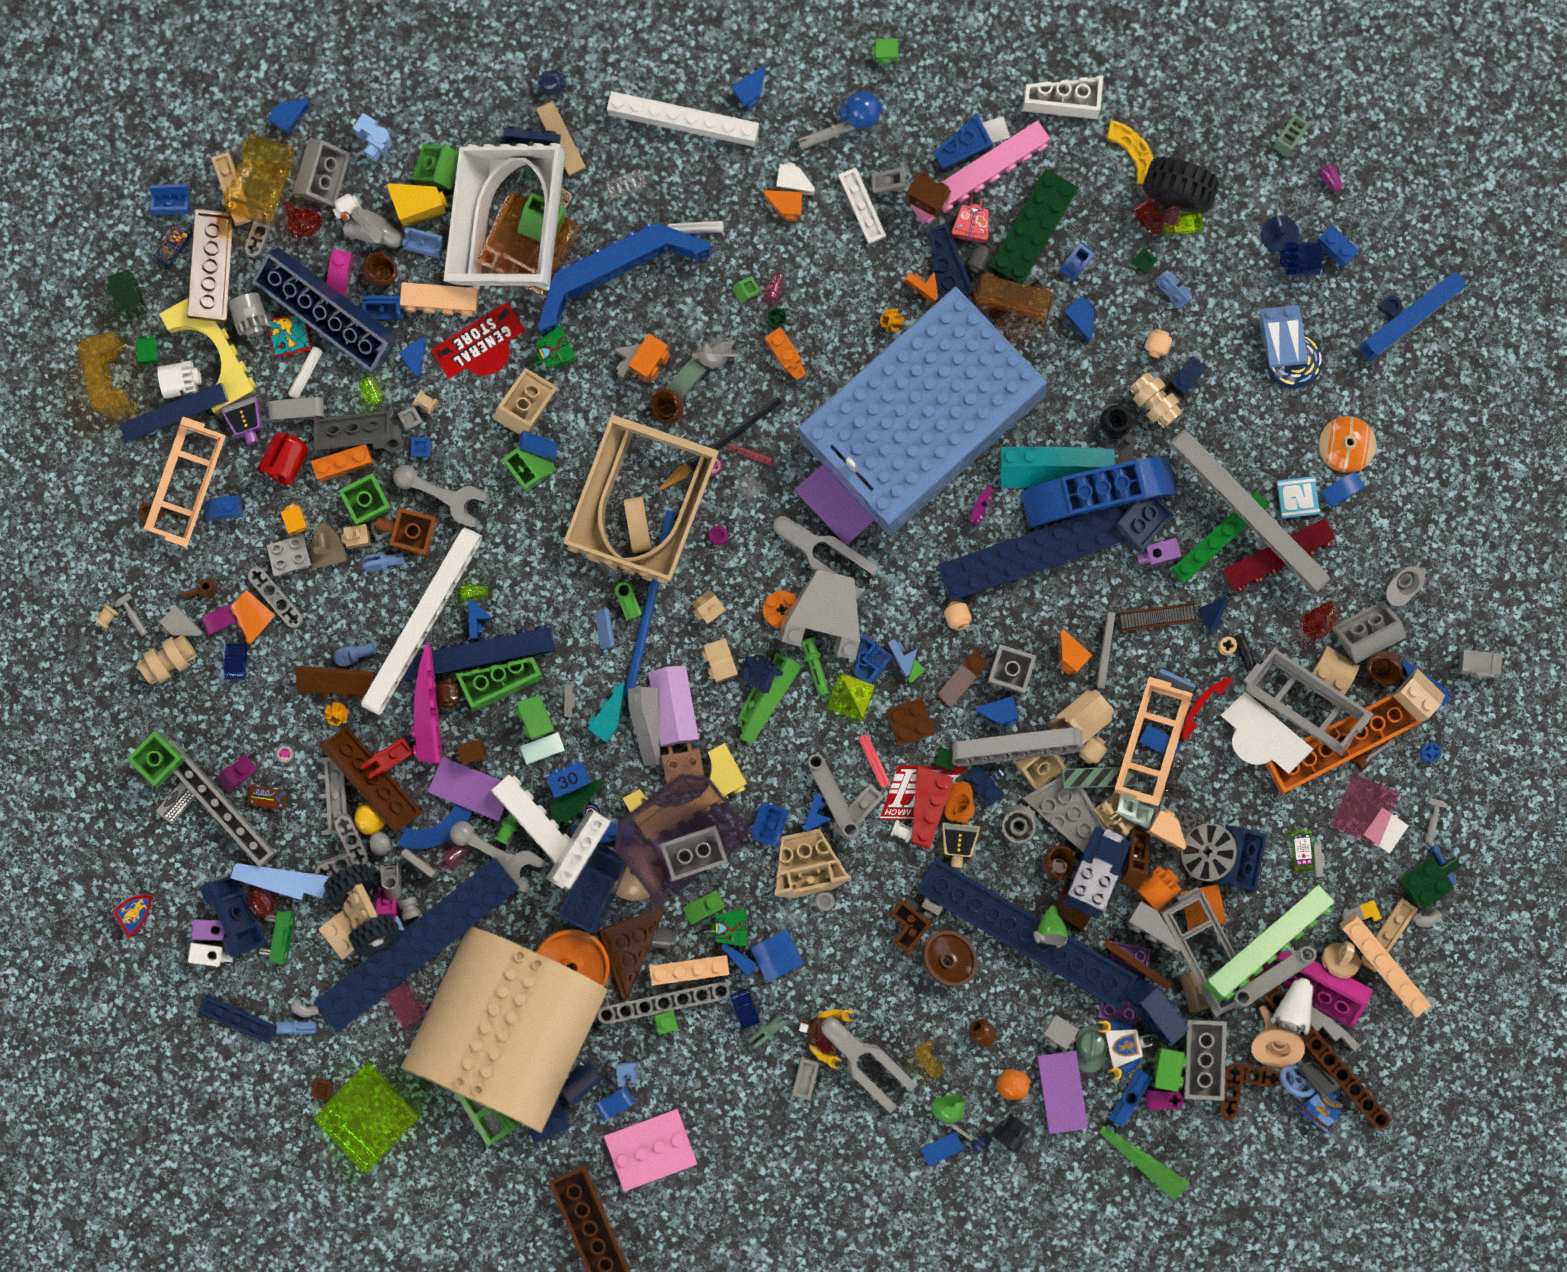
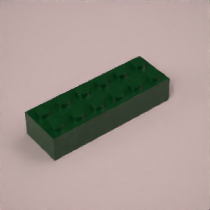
(1033, 228)

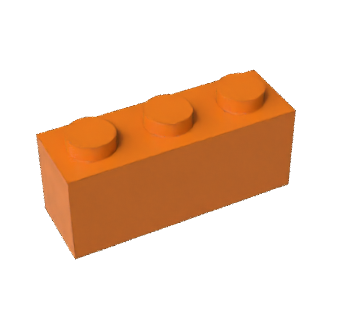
(342, 463)

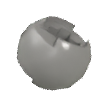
(380, 843)

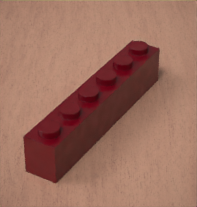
(1267, 561)

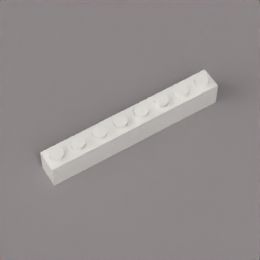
(683, 119)

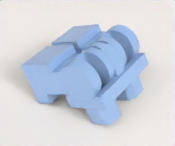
(377, 137)

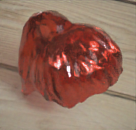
(302, 221)
(1320, 621)

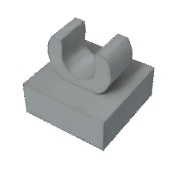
(931, 908)

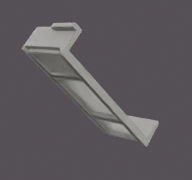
(1316, 684)
(1183, 901)

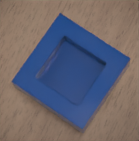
(421, 447)

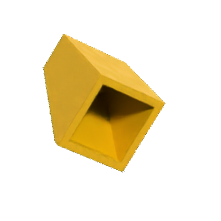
(417, 203)

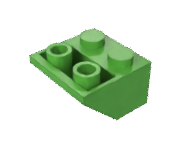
(532, 217)
(528, 468)
(535, 718)

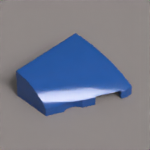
(871, 660)

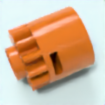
(1159, 888)

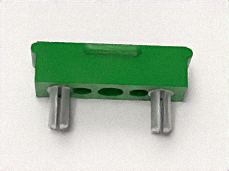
(281, 937)

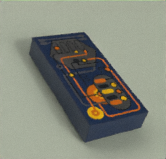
(172, 245)

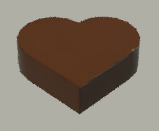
(144, 510)

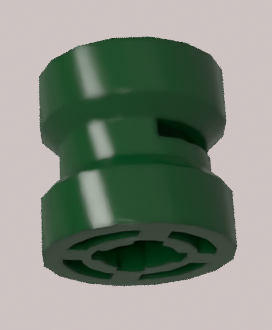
(774, 316)

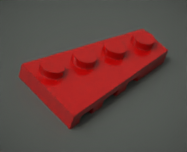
(930, 798)

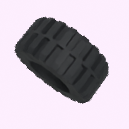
(1181, 184)

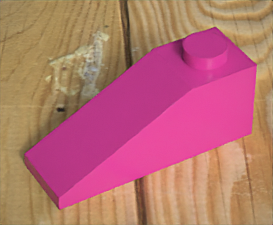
(340, 270)

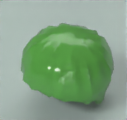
(948, 1108)

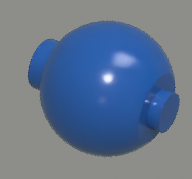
(861, 110)

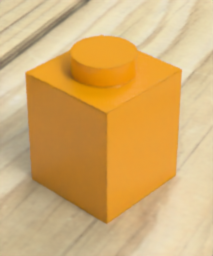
(294, 519)

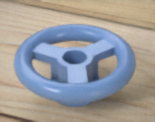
(1295, 1083)

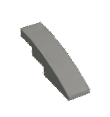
(1332, 1029)

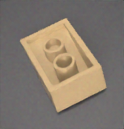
(525, 402)

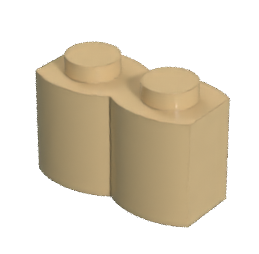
(720, 660)

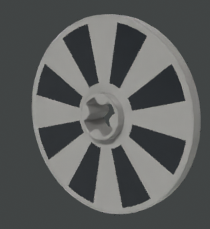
(1218, 862)

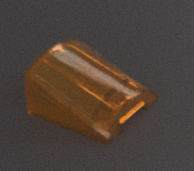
(518, 254)

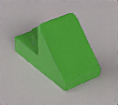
(703, 907)

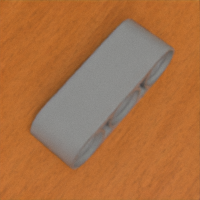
(296, 409)

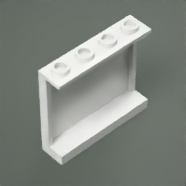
(578, 849)

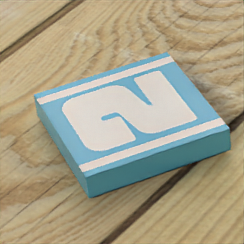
(1298, 497)

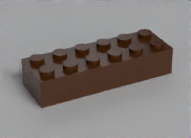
(588, 1222)

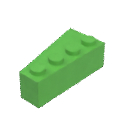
(494, 683)

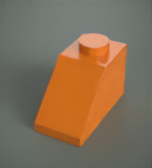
(785, 203)

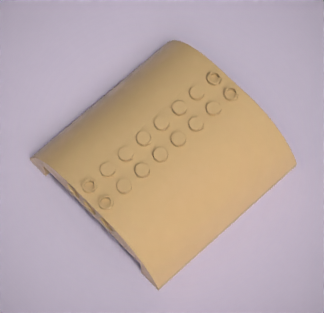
(505, 1027)

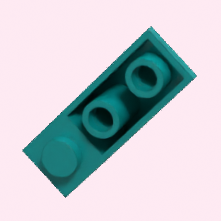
(608, 719)

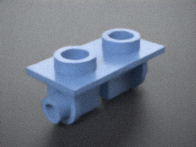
(1167, 282)

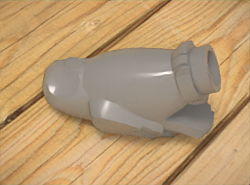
(371, 229)

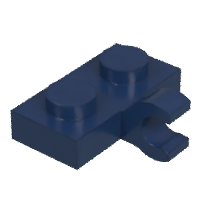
(985, 785)

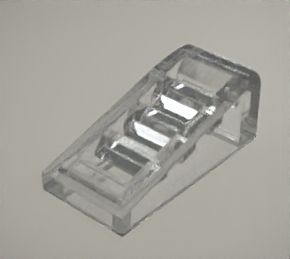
(636, 188)

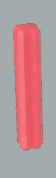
(874, 761)

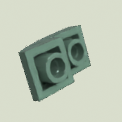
(687, 377)

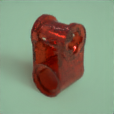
(1147, 214)

